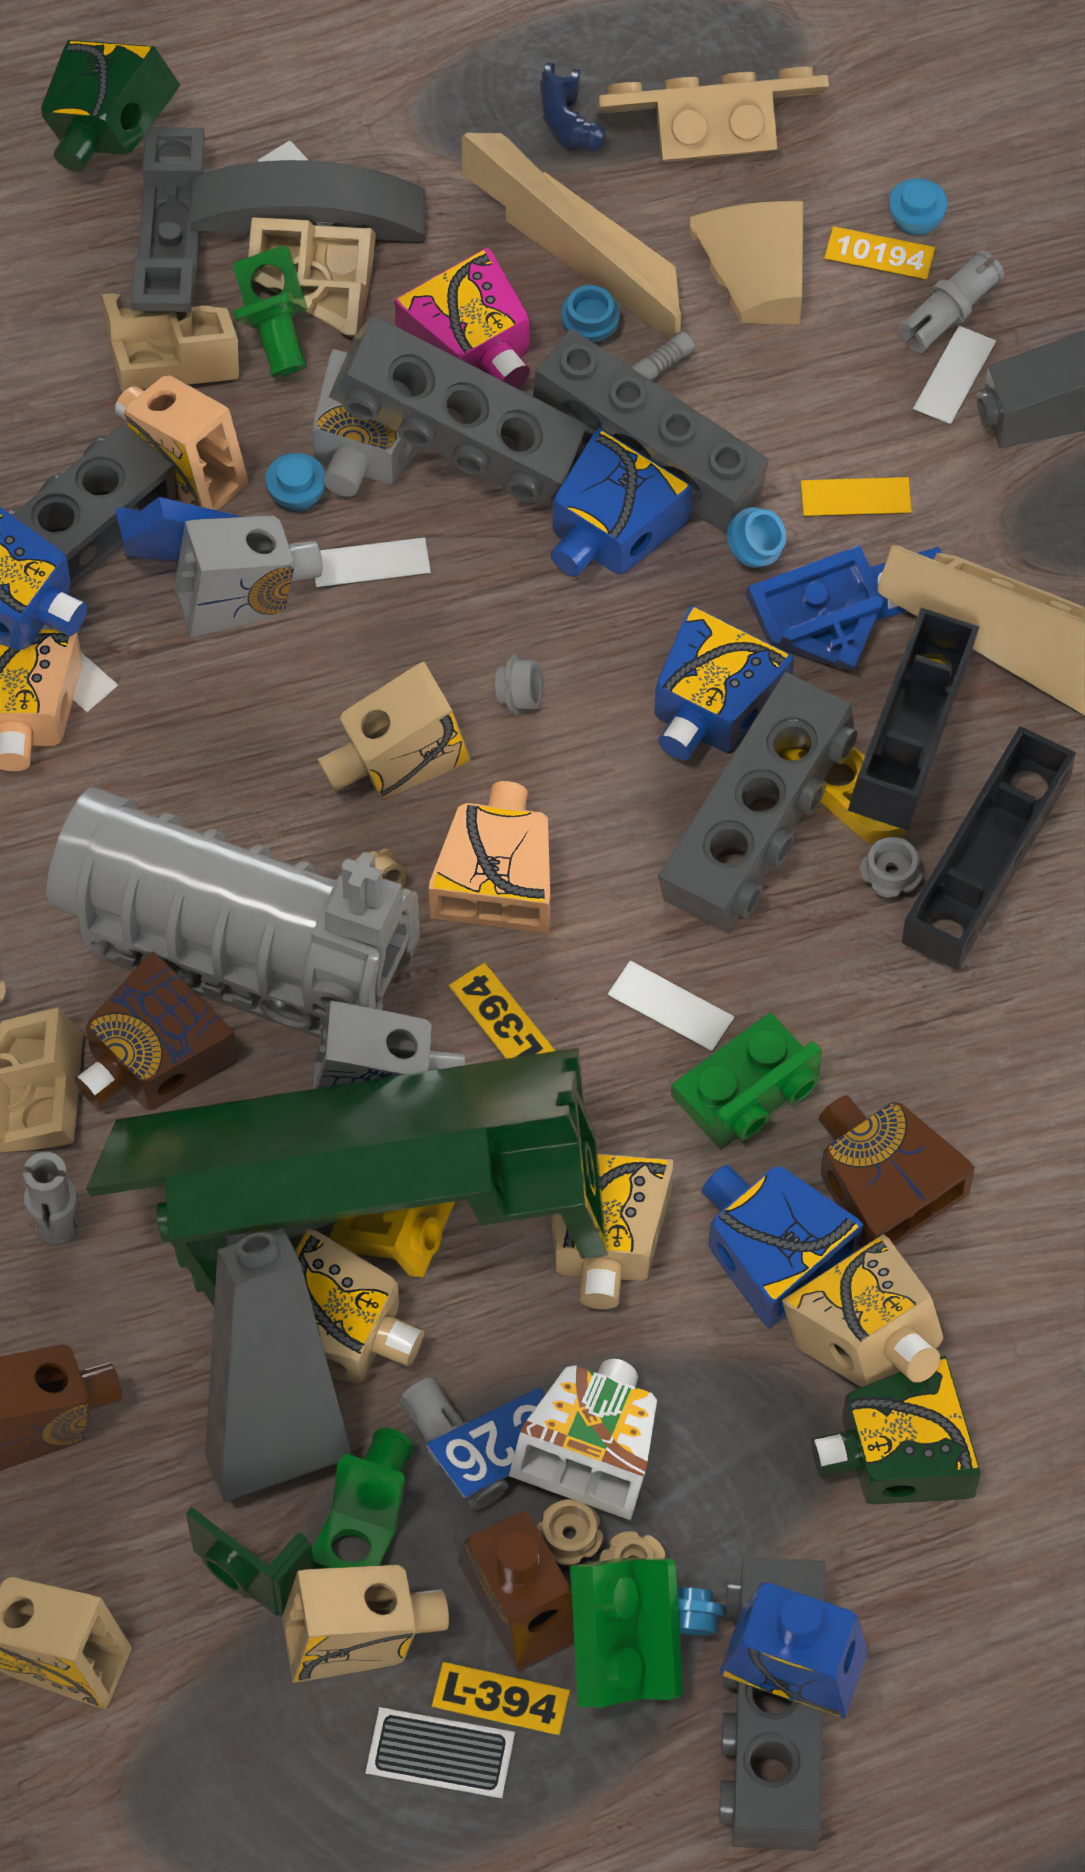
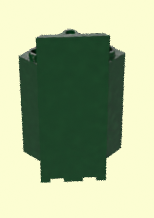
(484, 1133)

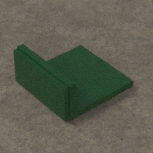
(243, 1570)

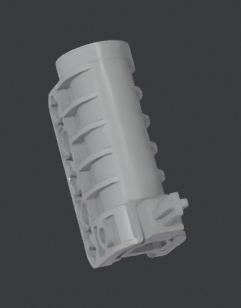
(228, 915)

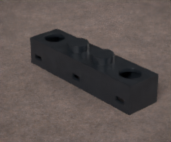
(913, 719)
(987, 848)

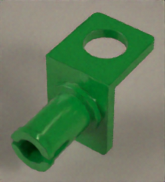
(273, 314)
(366, 1500)

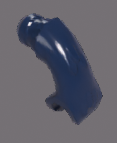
(567, 125)

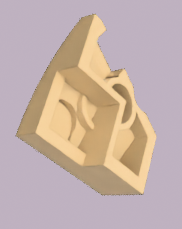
(757, 257)
(330, 264)
(156, 344)
(37, 1080)

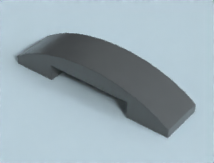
(308, 191)
(167, 247)

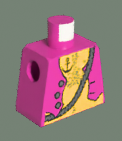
(471, 316)

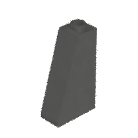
(1036, 393)
(269, 1374)

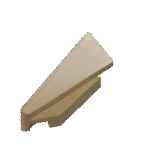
(574, 231)
(1019, 624)

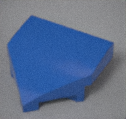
(159, 528)
(820, 608)

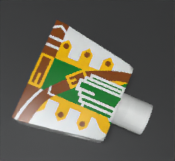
(589, 1438)

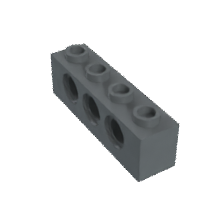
(489, 407)
(633, 409)
(67, 500)
(792, 717)
(788, 1810)

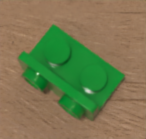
(748, 1080)
(626, 1631)

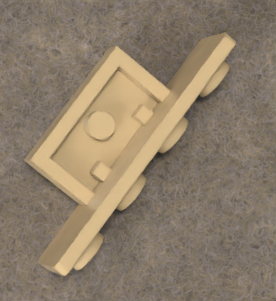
(714, 118)

